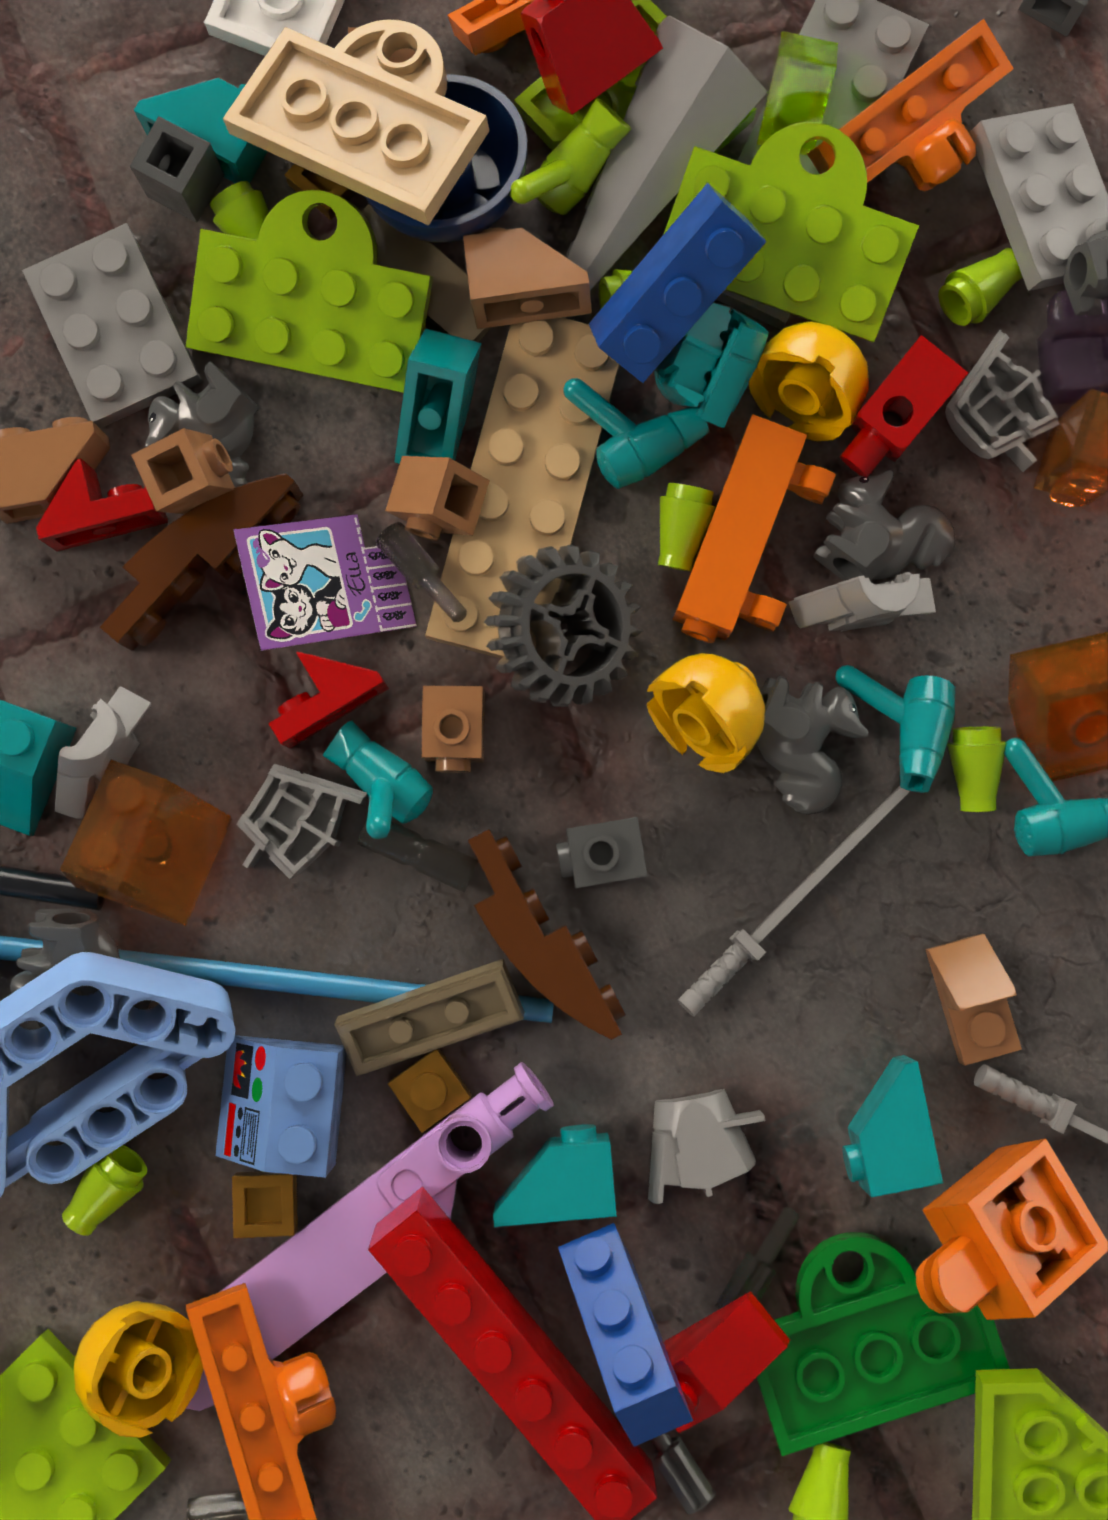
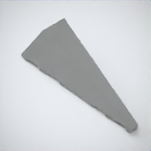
(683, 99)

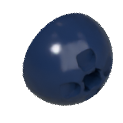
(485, 185)

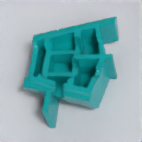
(683, 369)
(731, 374)

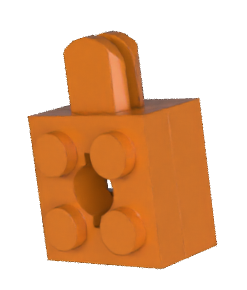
(1009, 1236)

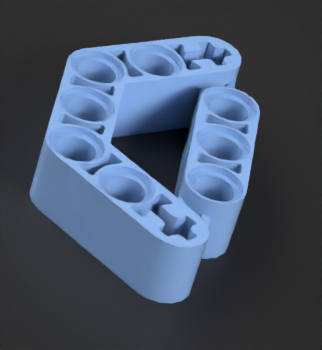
(186, 1025)

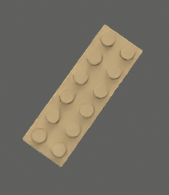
(538, 468)

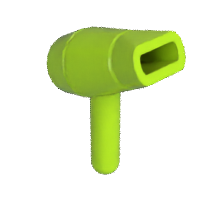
(574, 162)

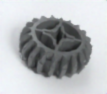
(585, 589)

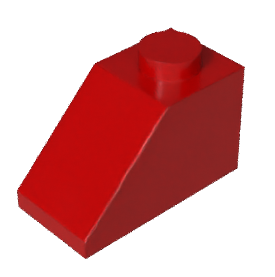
(724, 1355)

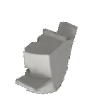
(1000, 407)
(863, 604)
(105, 739)
(295, 818)
(698, 1143)

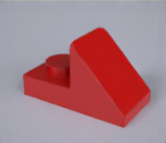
(83, 516)
(341, 691)

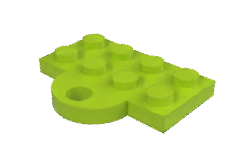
(823, 247)
(308, 299)

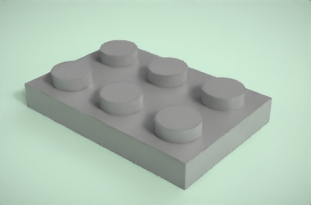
(1042, 187)
(111, 325)

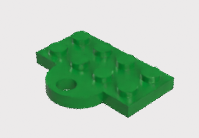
(868, 1348)

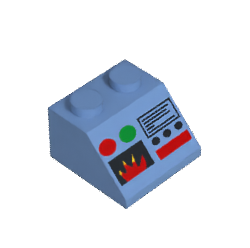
(281, 1105)

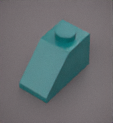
(201, 112)
(437, 395)
(28, 764)
(893, 1135)
(562, 1181)

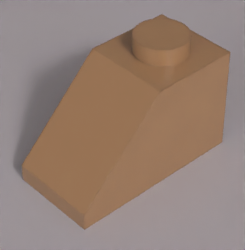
(521, 279)

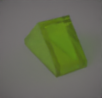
(798, 84)

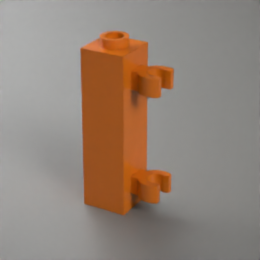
(740, 529)

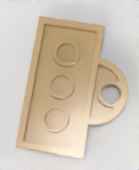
(362, 117)

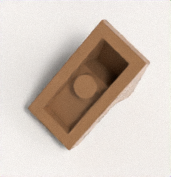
(974, 998)

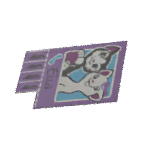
(319, 583)

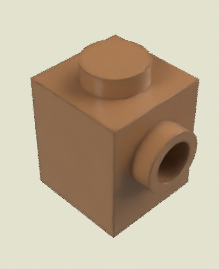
(184, 470)
(437, 496)
(453, 727)

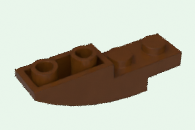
(176, 558)
(550, 961)

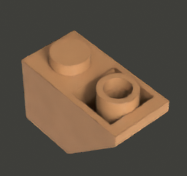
(39, 460)

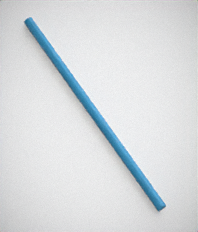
(276, 978)

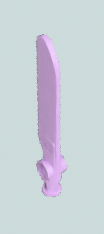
(330, 1256)

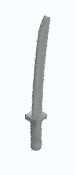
(747, 946)
(1052, 1110)

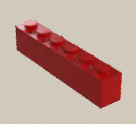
(513, 1359)

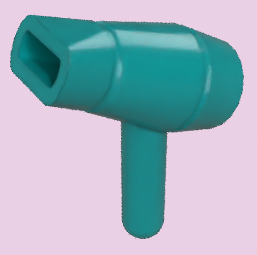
(635, 449)
(924, 720)
(389, 781)
(1053, 823)

